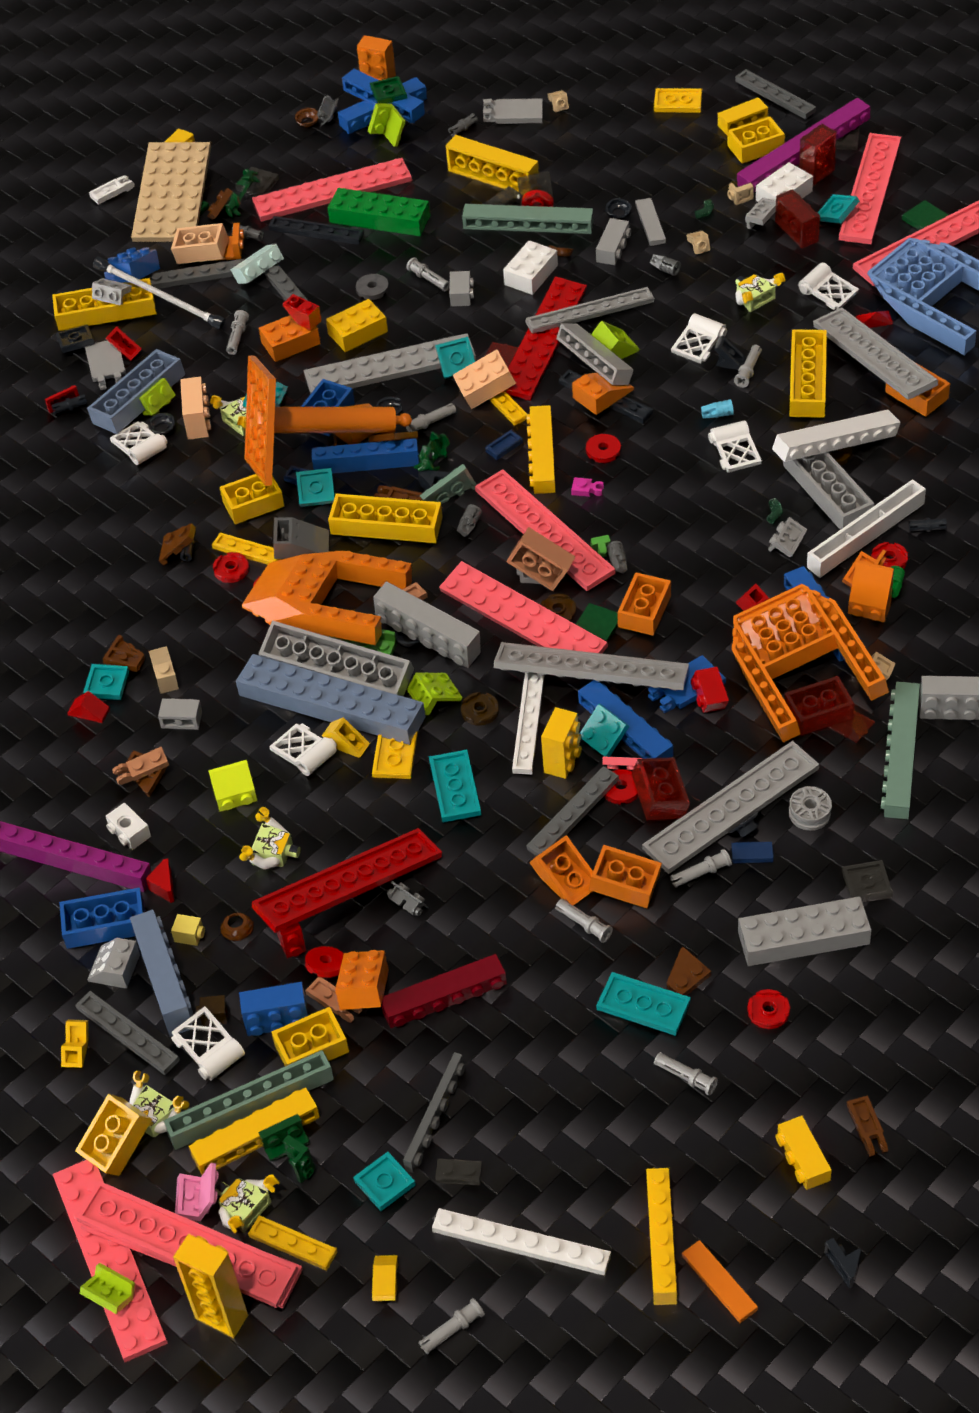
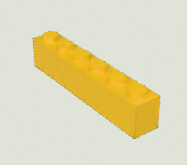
(542, 449)
(243, 1136)
(661, 1237)

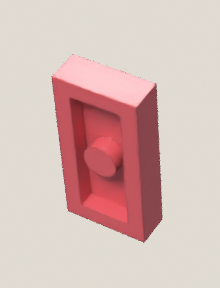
(614, 762)

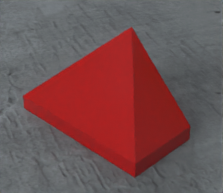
(875, 319)
(123, 343)
(70, 392)

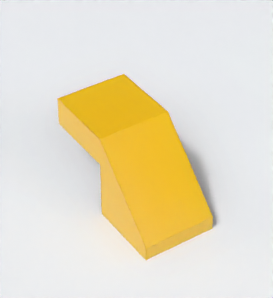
(76, 1043)
(384, 1278)

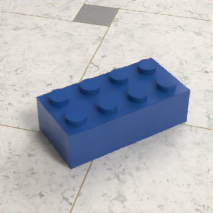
(100, 917)

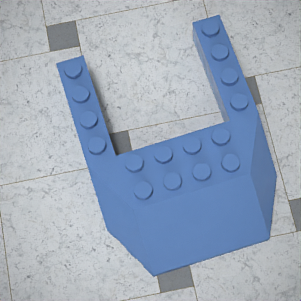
(917, 278)

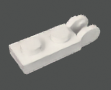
(111, 189)

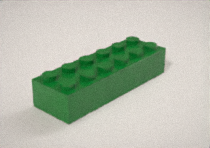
(379, 211)

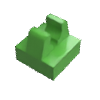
(600, 544)

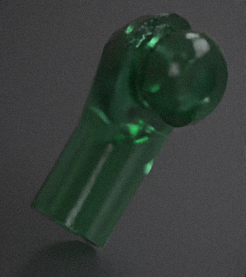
(707, 209)
(776, 510)

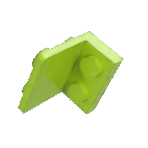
(387, 121)
(432, 688)

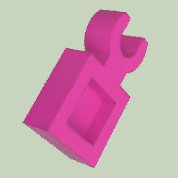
(584, 487)

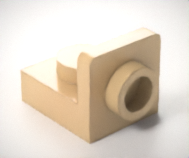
(559, 100)
(740, 194)
(700, 241)
(884, 664)

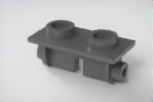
(326, 109)
(401, 893)

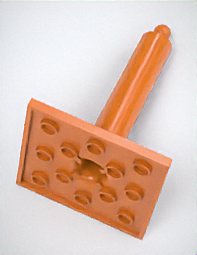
(265, 419)

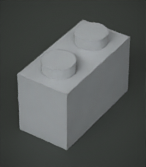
(460, 288)
(180, 713)

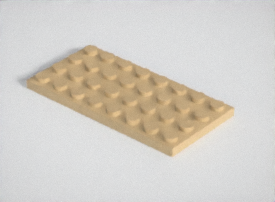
(170, 190)

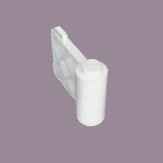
(819, 280)
(704, 329)
(731, 436)
(143, 448)
(311, 755)
(222, 1053)

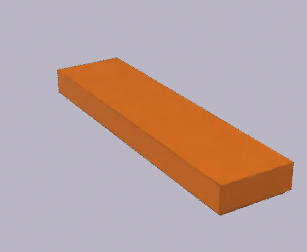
(719, 1281)

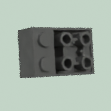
(298, 537)

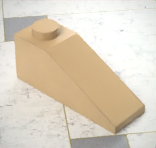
(163, 670)

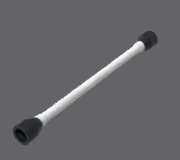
(104, 266)

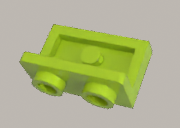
(157, 397)
(108, 1289)

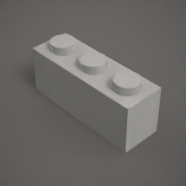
(613, 241)

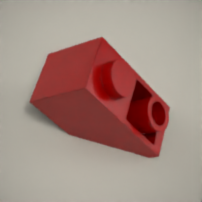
(303, 311)

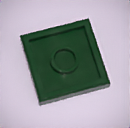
(388, 90)
(923, 215)
(599, 621)

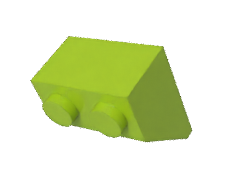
(615, 340)

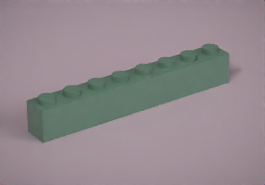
(528, 218)
(901, 750)
(244, 1100)

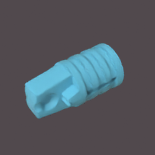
(717, 409)

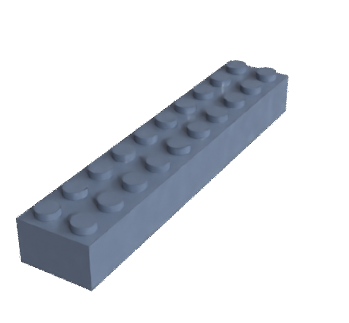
(330, 698)

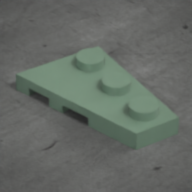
(452, 484)

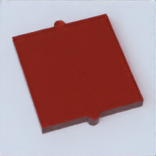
(506, 351)
(854, 728)

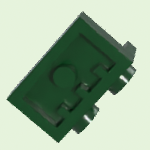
(273, 1136)
(299, 1158)

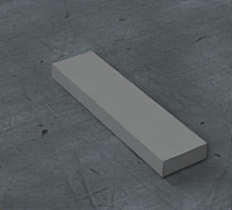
(650, 222)

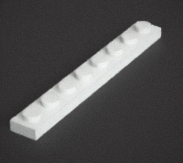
(528, 723)
(521, 1241)

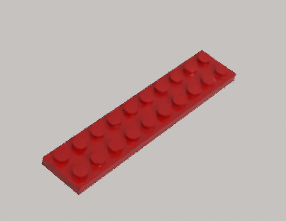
(538, 348)
(346, 880)

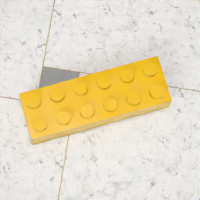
(487, 163)
(78, 307)
(808, 373)
(385, 518)
(211, 1285)

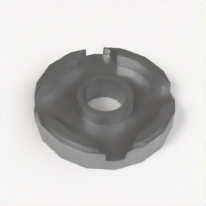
(380, 283)

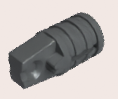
(662, 263)
(469, 519)
(617, 556)

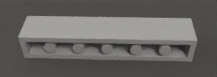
(594, 354)

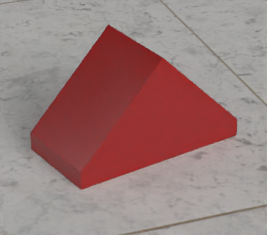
(89, 708)
(161, 881)

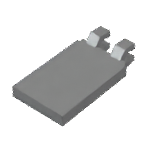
(513, 111)
(105, 363)

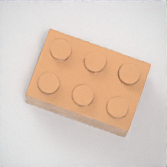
(199, 243)
(484, 379)
(195, 408)

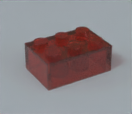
(818, 152)
(797, 218)
(820, 705)
(660, 788)

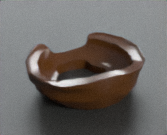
(307, 113)
(562, 251)
(240, 932)

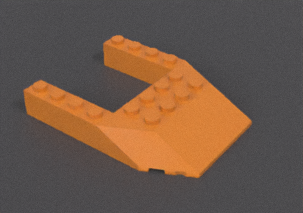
(296, 587)
(791, 633)

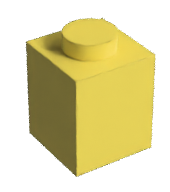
(187, 930)

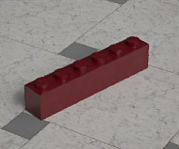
(443, 991)

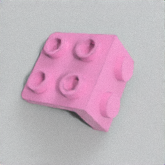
(196, 1194)

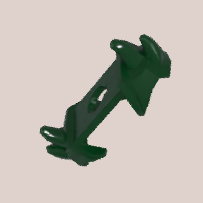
(234, 202)
(438, 447)

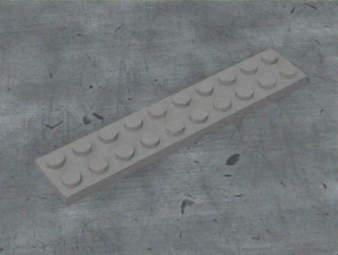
(876, 353)
(380, 366)
(591, 666)
(730, 807)

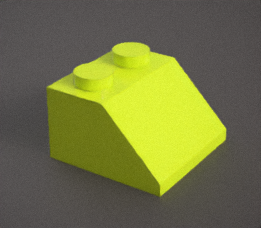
(232, 785)

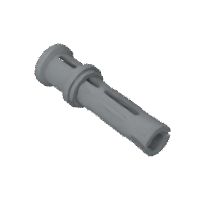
(423, 271)
(238, 326)
(746, 371)
(424, 421)
(710, 865)
(590, 924)
(693, 1076)
(460, 1320)

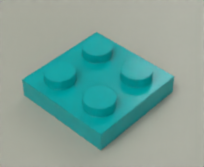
(837, 208)
(454, 356)
(315, 487)
(107, 681)
(603, 730)
(384, 1181)

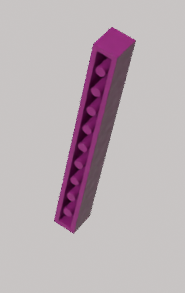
(842, 121)
(74, 856)

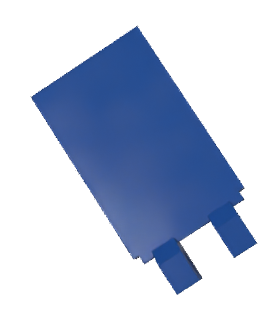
(681, 697)

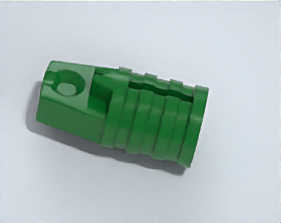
(897, 580)

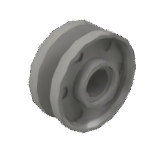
(800, 810)

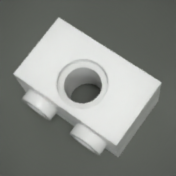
(127, 826)

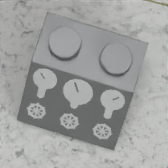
(115, 963)

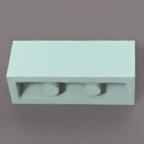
(257, 264)

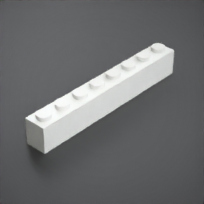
(836, 435)
(866, 528)

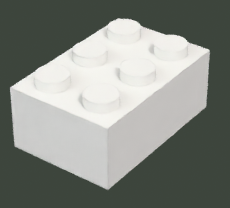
(783, 180)
(530, 267)

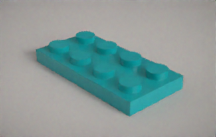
(455, 786)
(643, 1003)

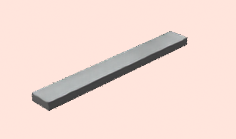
(590, 310)

